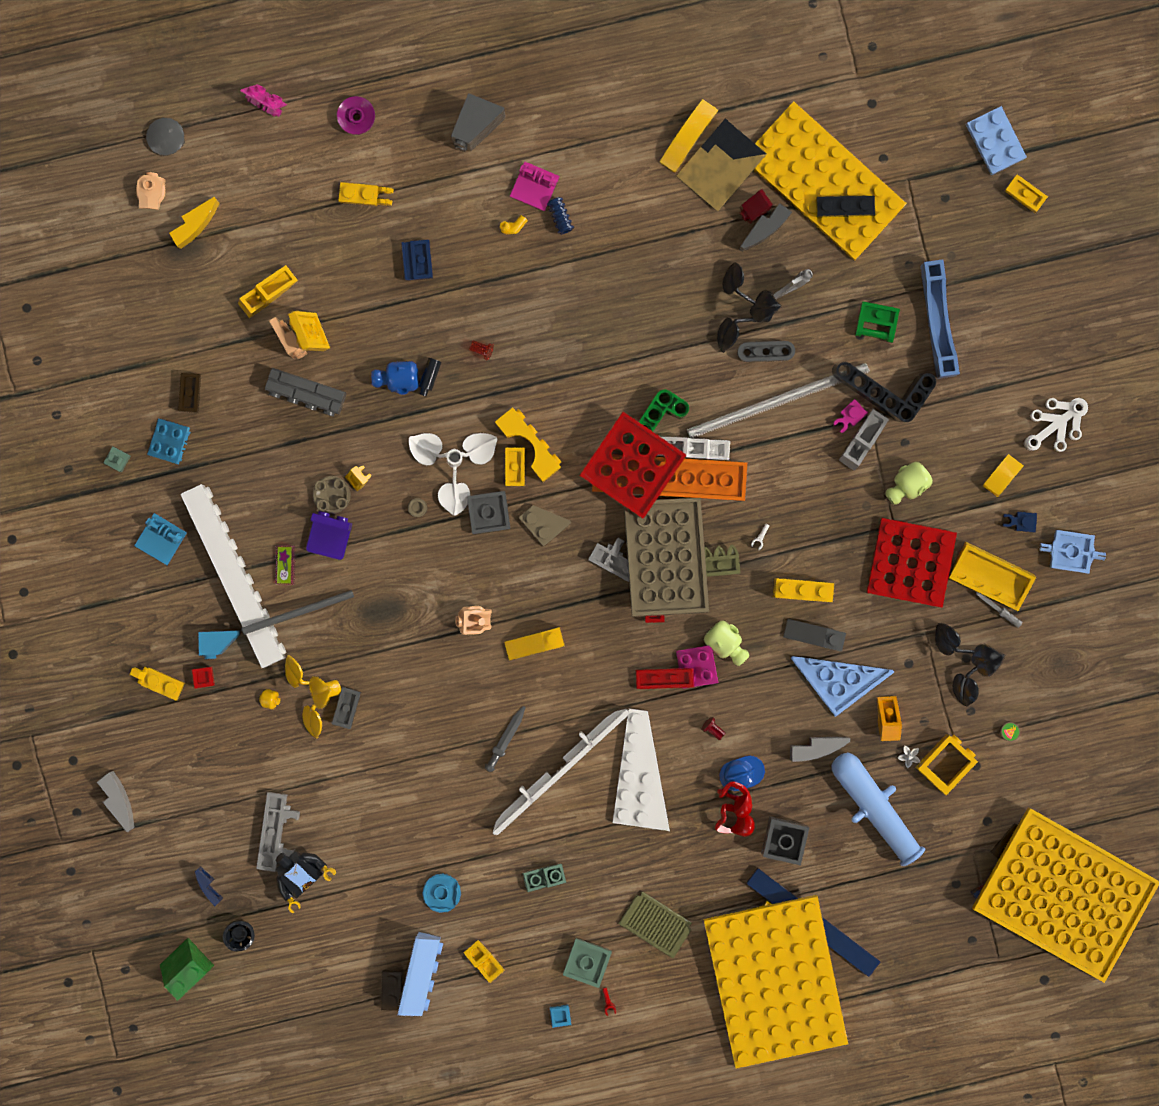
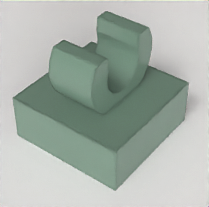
(117, 459)

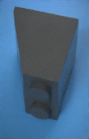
(476, 122)

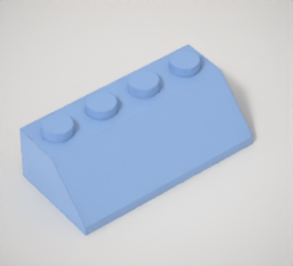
(419, 975)

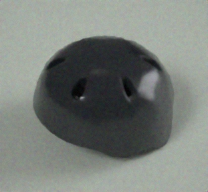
(239, 934)

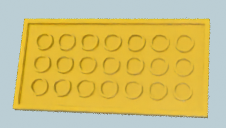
(810, 164)

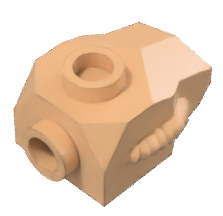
(150, 191)
(473, 620)

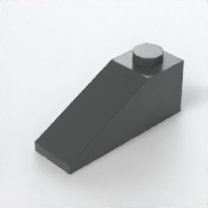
(814, 635)

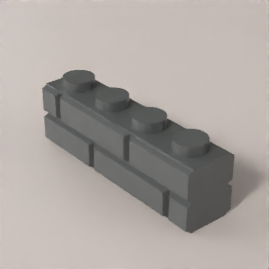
(305, 391)

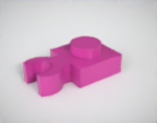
(851, 414)

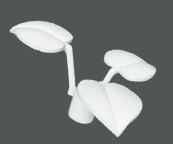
(480, 450)

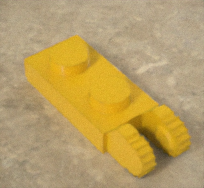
(363, 194)

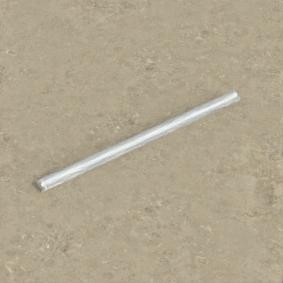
(756, 408)

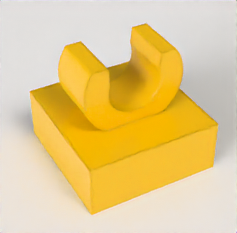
(357, 478)

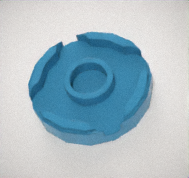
(441, 893)

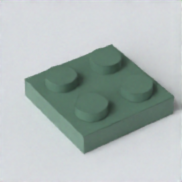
(587, 962)

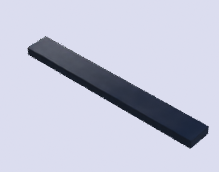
(835, 938)

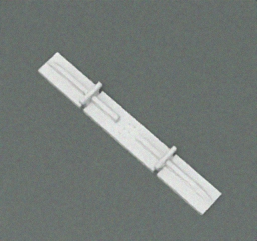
(546, 781)

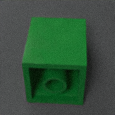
(184, 968)

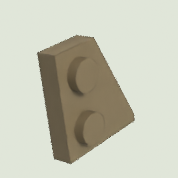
(543, 523)

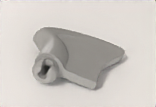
(800, 280)

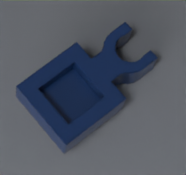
(1023, 521)

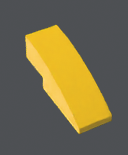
(195, 223)
(267, 291)

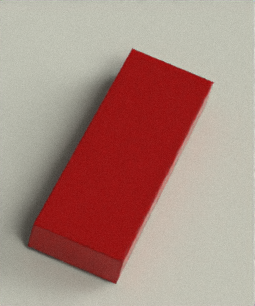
(665, 678)

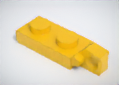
(158, 682)

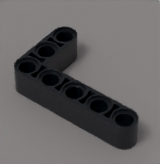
(883, 394)

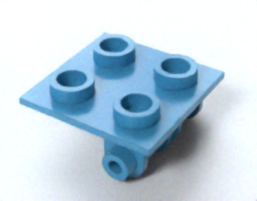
(168, 441)
(160, 539)

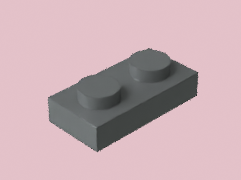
(346, 708)

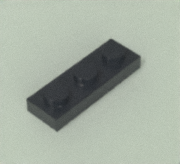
(845, 206)

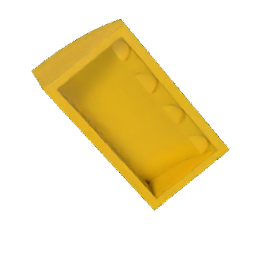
(992, 576)

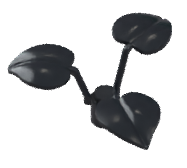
(761, 311)
(984, 658)

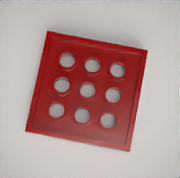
(613, 441)
(900, 570)

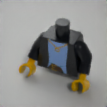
(298, 874)

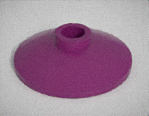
(351, 107)

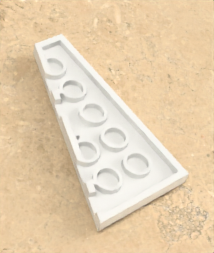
(639, 784)

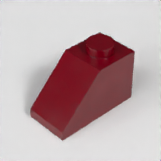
(755, 207)

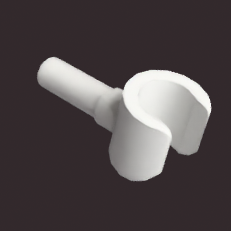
(760, 537)

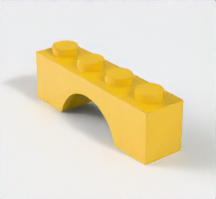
(513, 425)

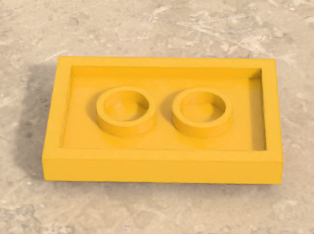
(308, 331)

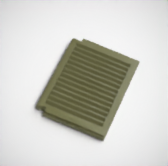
(656, 924)

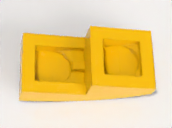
(484, 961)

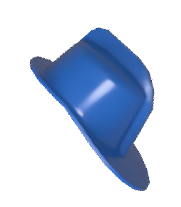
(745, 770)

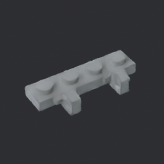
(611, 559)
(275, 816)

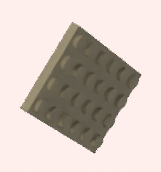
(667, 559)

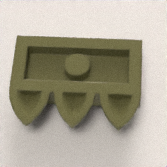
(720, 563)

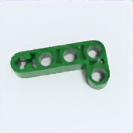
(661, 409)

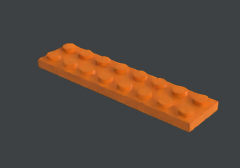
(693, 479)

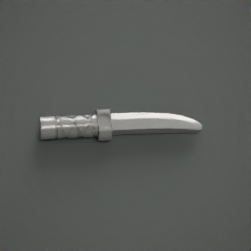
(1003, 611)

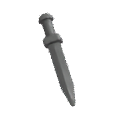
(505, 740)

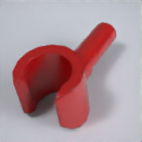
(608, 1002)

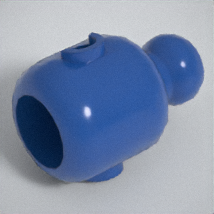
(399, 377)

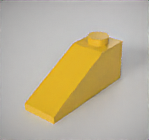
(534, 643)

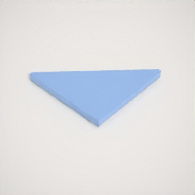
(840, 683)

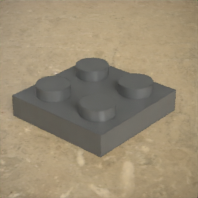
(488, 512)

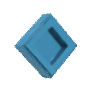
(560, 1016)

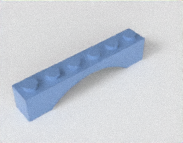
(936, 304)

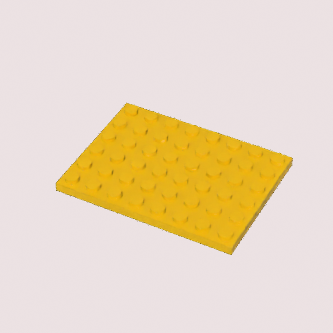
(1066, 895)
(776, 981)

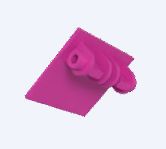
(258, 96)
(534, 186)
(703, 663)

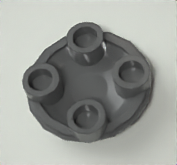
(165, 136)

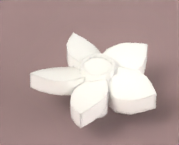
(909, 756)

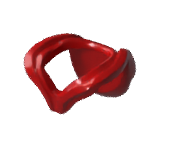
(742, 803)
(742, 827)

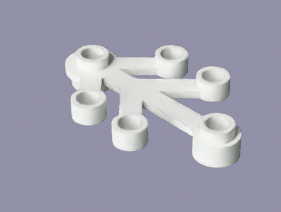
(1059, 423)

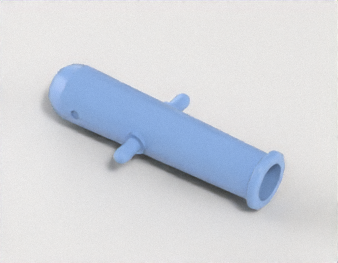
(875, 806)

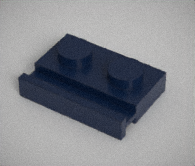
(417, 260)

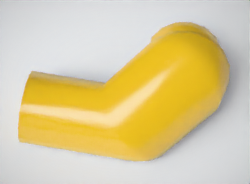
(513, 227)

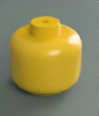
(269, 699)

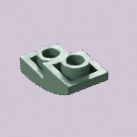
(544, 877)

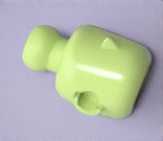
(909, 482)
(725, 642)

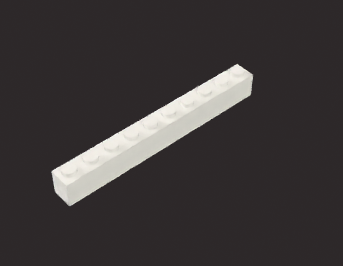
(232, 574)

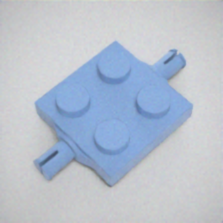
(1072, 551)

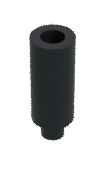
(429, 376)

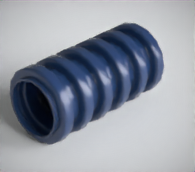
(560, 216)

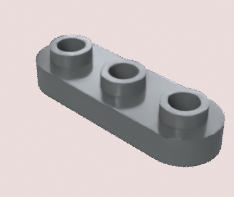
(774, 347)

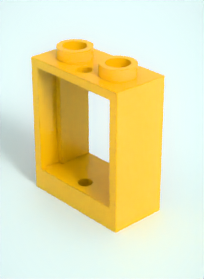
(938, 783)

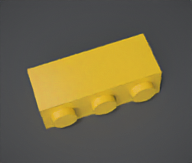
(803, 590)

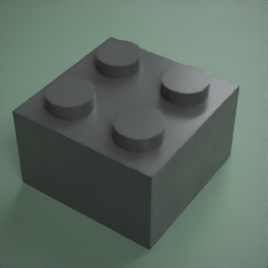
(785, 840)

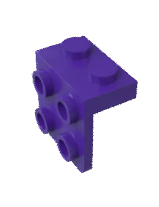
(329, 535)

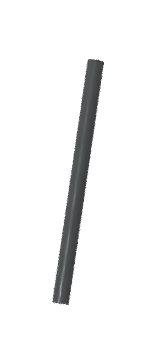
(297, 612)

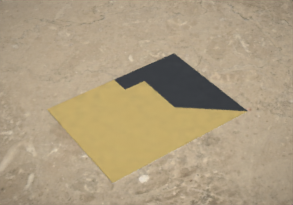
(721, 164)

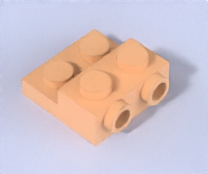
(287, 338)

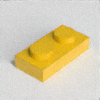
(1026, 193)
(514, 466)

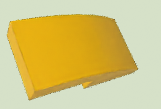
(1003, 475)

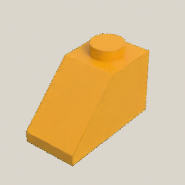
(889, 718)

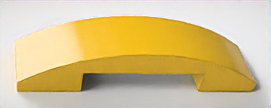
(688, 135)

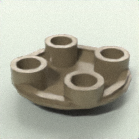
(331, 494)

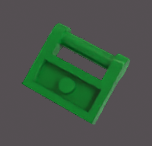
(877, 315)

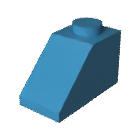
(215, 642)

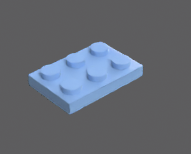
(996, 140)

